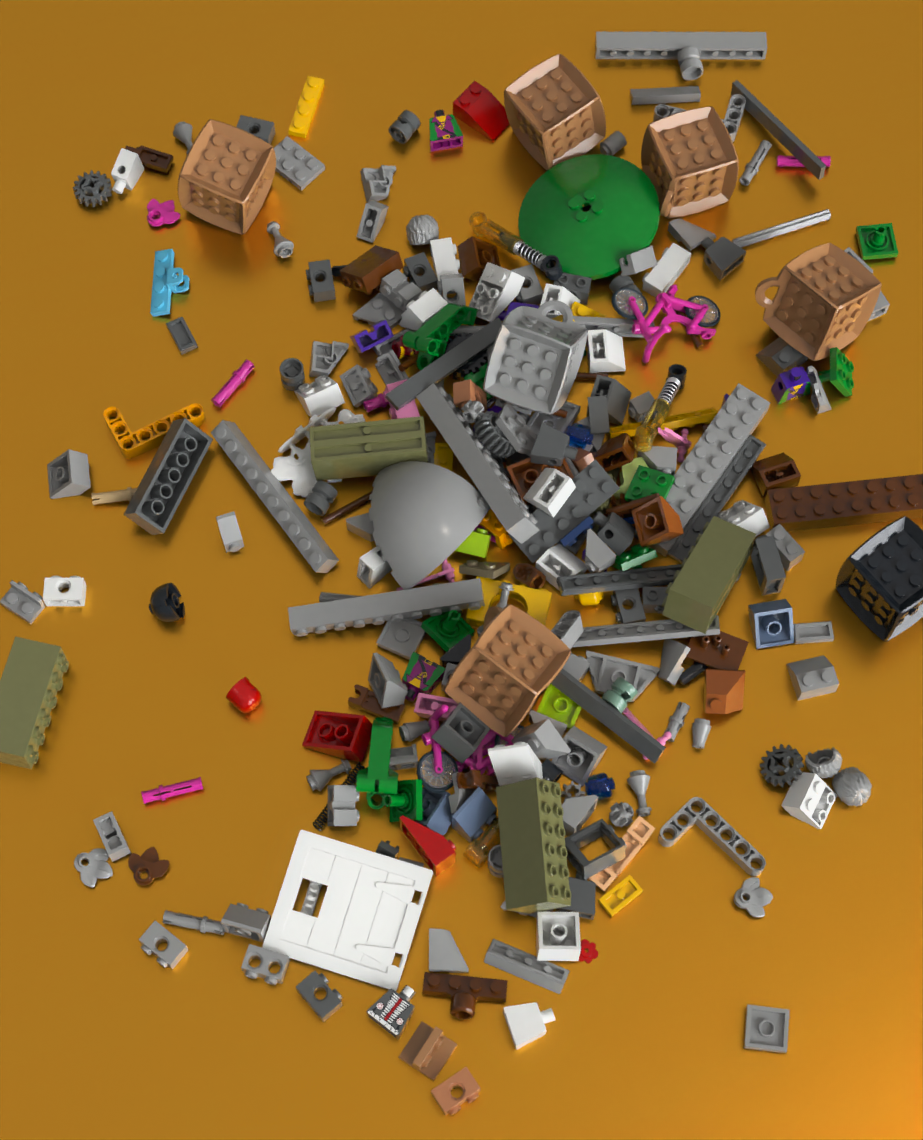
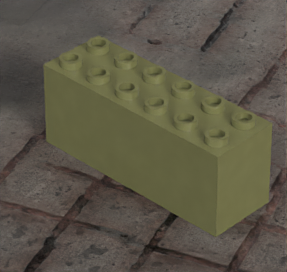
(366, 447)
(708, 574)
(27, 697)
(533, 846)

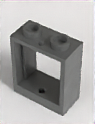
(767, 565)
(588, 835)

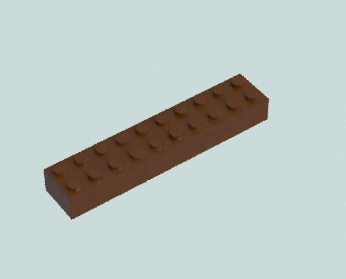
(845, 503)

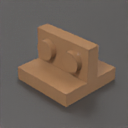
(428, 1050)

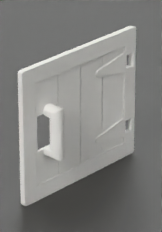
(362, 916)

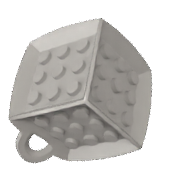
(536, 358)

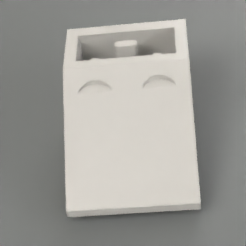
(495, 291)
(515, 763)

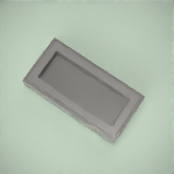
(813, 632)

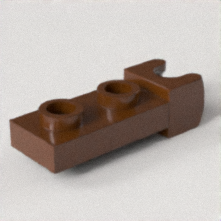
(370, 704)
(475, 779)

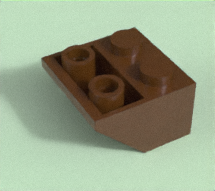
(775, 473)

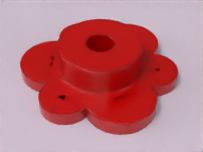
(591, 954)

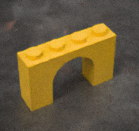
(534, 600)

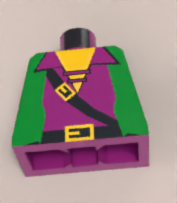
(444, 132)
(421, 676)

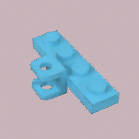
(166, 281)

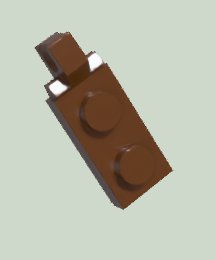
(153, 158)

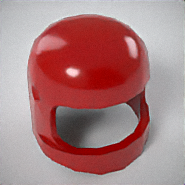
(244, 696)

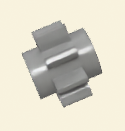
(472, 411)
(572, 787)
(621, 814)

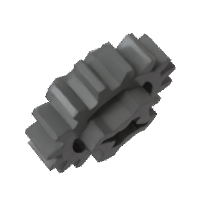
(92, 188)
(784, 756)

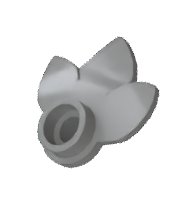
(96, 868)
(756, 897)

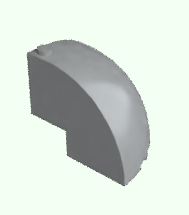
(421, 517)

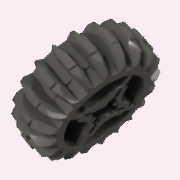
(492, 436)

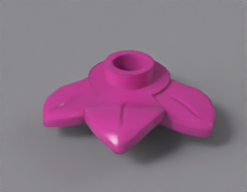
(162, 211)

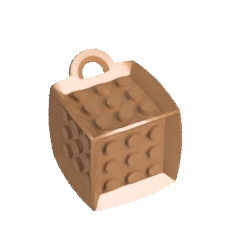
(555, 112)
(690, 161)
(226, 176)
(820, 300)
(507, 668)

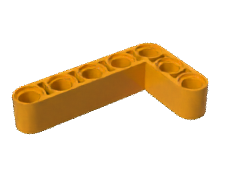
(151, 430)

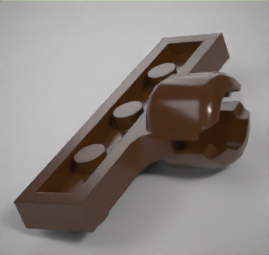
(464, 991)

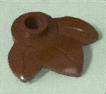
(149, 864)

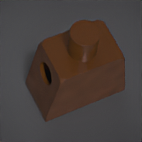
(615, 452)

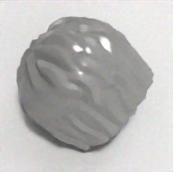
(422, 230)
(824, 762)
(852, 786)

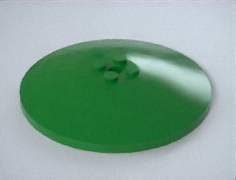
(591, 242)

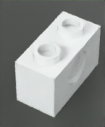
(73, 597)

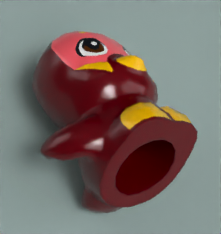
(400, 350)

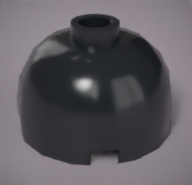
(165, 603)

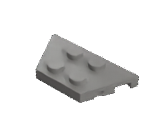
(379, 309)
(515, 429)
(607, 669)

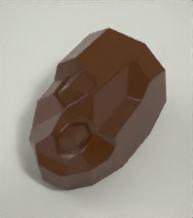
(529, 575)

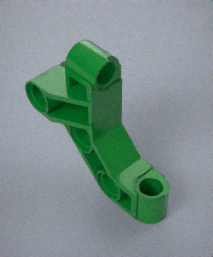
(434, 334)
(378, 776)

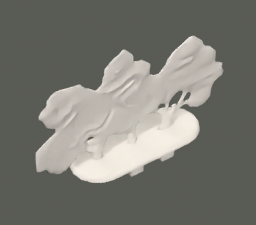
(301, 470)

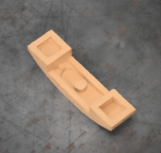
(634, 839)

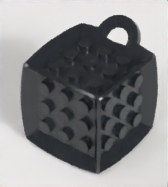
(886, 579)

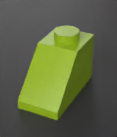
(476, 543)

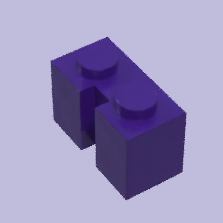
(365, 340)

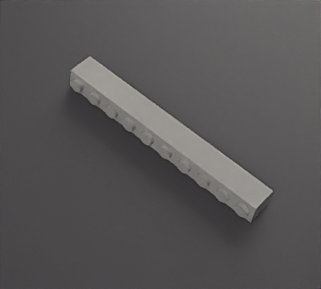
(668, 44)
(275, 497)
(386, 607)

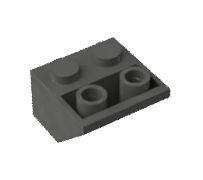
(617, 397)

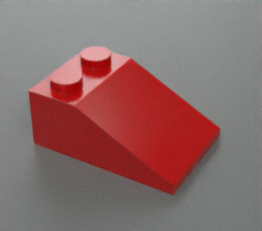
(481, 111)
(339, 735)
(430, 845)

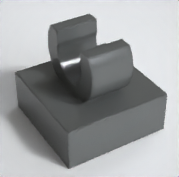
(387, 850)

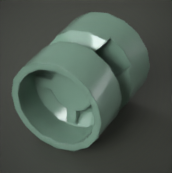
(620, 694)

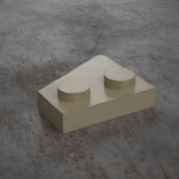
(484, 569)

